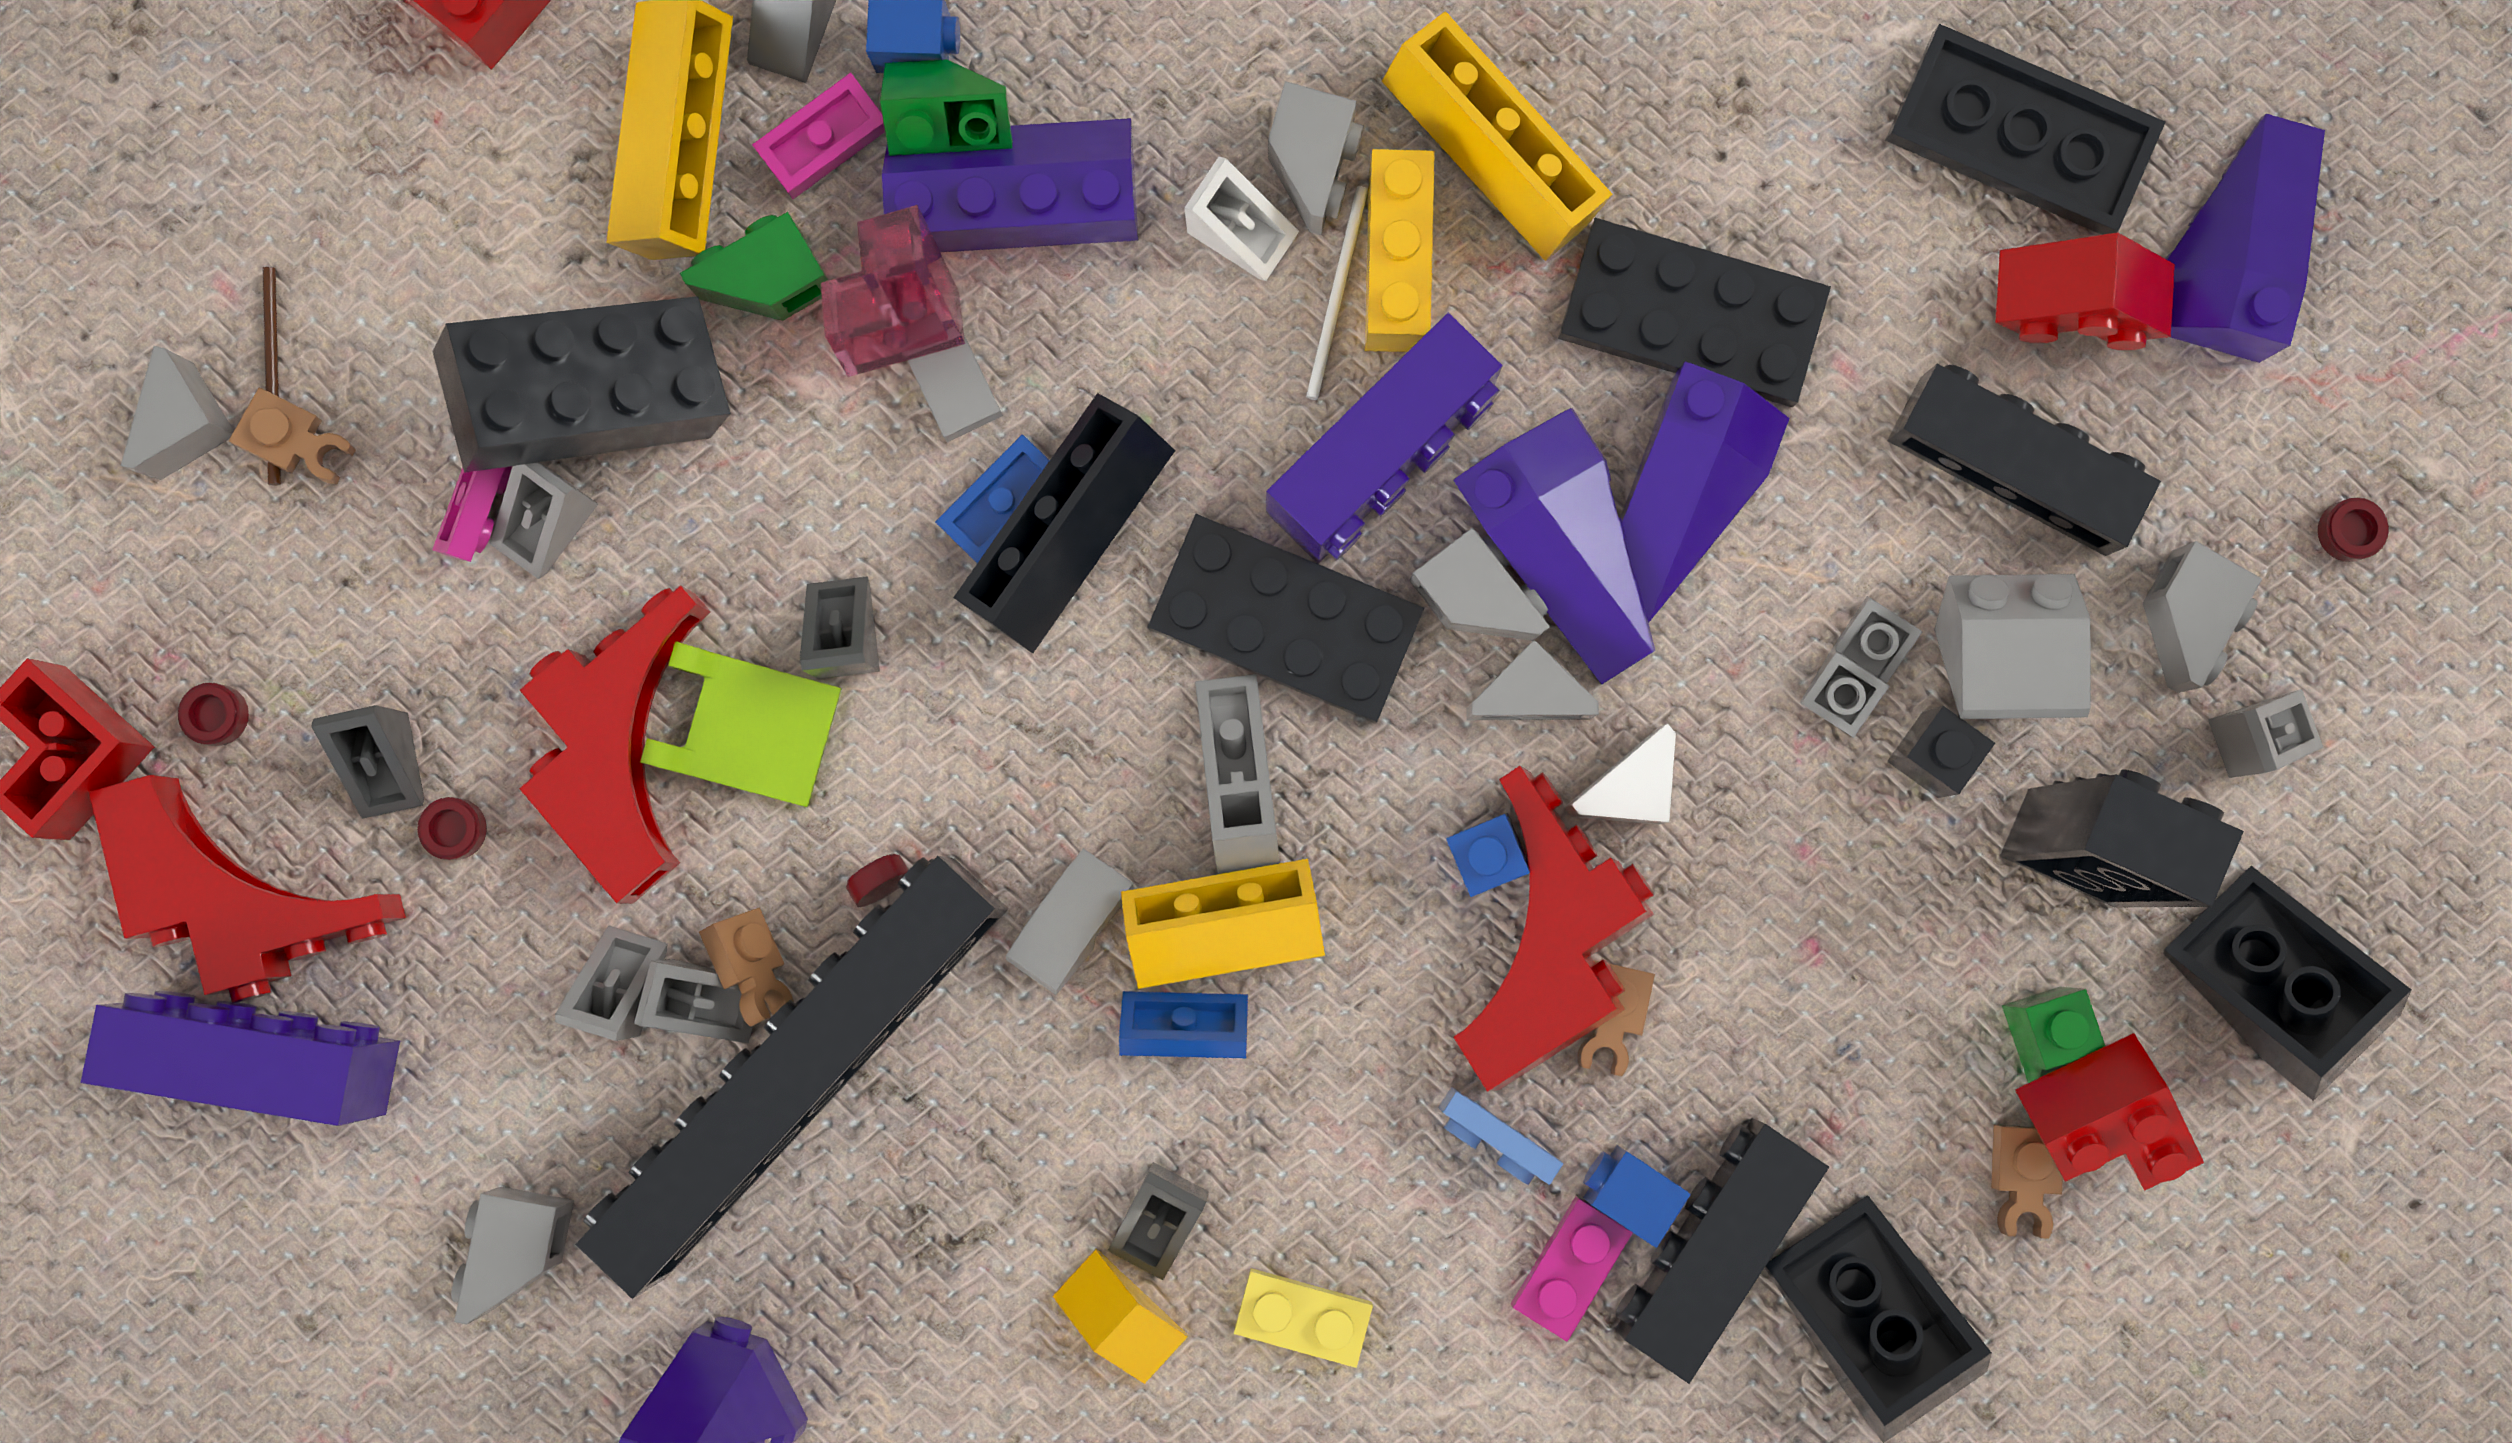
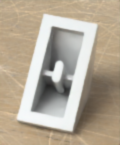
(1238, 221)
(1634, 787)

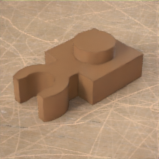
(285, 434)
(746, 957)
(1632, 1020)
(2026, 1171)

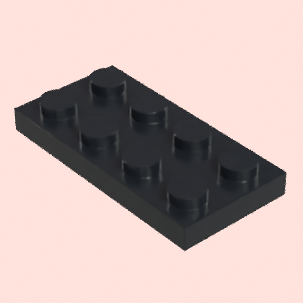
(2025, 131)
(1692, 305)
(1285, 618)

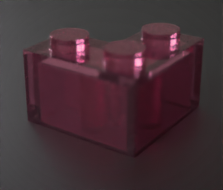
(898, 302)

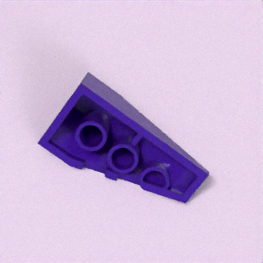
(2250, 246)
(1695, 476)
(1559, 528)
(720, 1391)

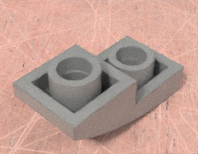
(955, 390)
(1860, 666)
(1068, 922)

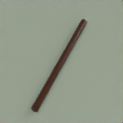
(271, 350)

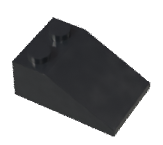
(2287, 982)
(1878, 1318)

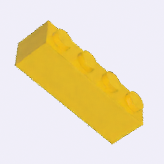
(669, 128)
(1495, 135)

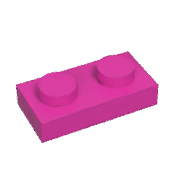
(821, 136)
(466, 521)
(1571, 1268)

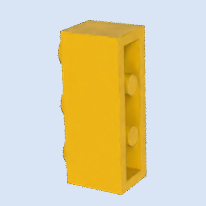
(1399, 249)
(1222, 923)

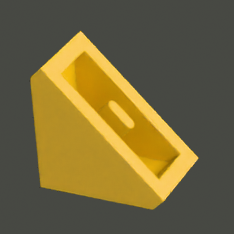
(1118, 1318)

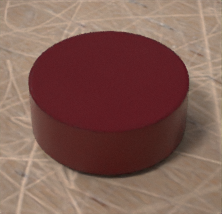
(2353, 529)
(213, 714)
(452, 828)
(876, 880)

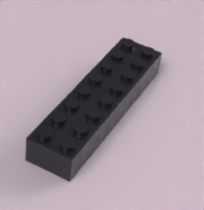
(791, 1076)

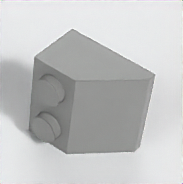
(2016, 646)

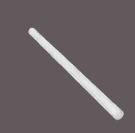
(1337, 293)

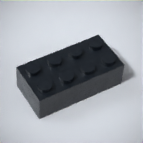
(579, 382)
(2124, 841)

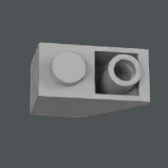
(1308, 147)
(1476, 594)
(2195, 611)
(512, 1244)

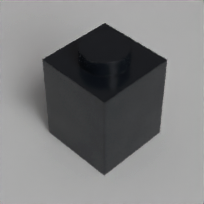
(1941, 752)

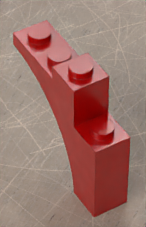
(601, 710)
(181, 886)
(1572, 912)

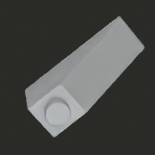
(1236, 774)

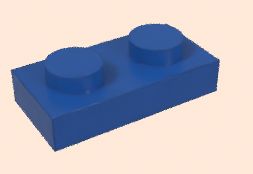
(992, 498)
(1183, 1024)

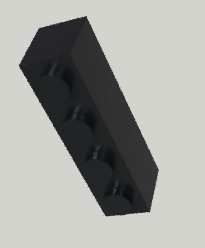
(2025, 459)
(1065, 522)
(1719, 1248)

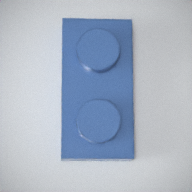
(1520, 1155)

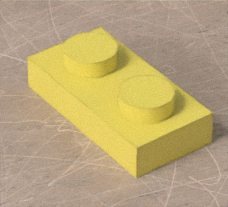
(1303, 1317)

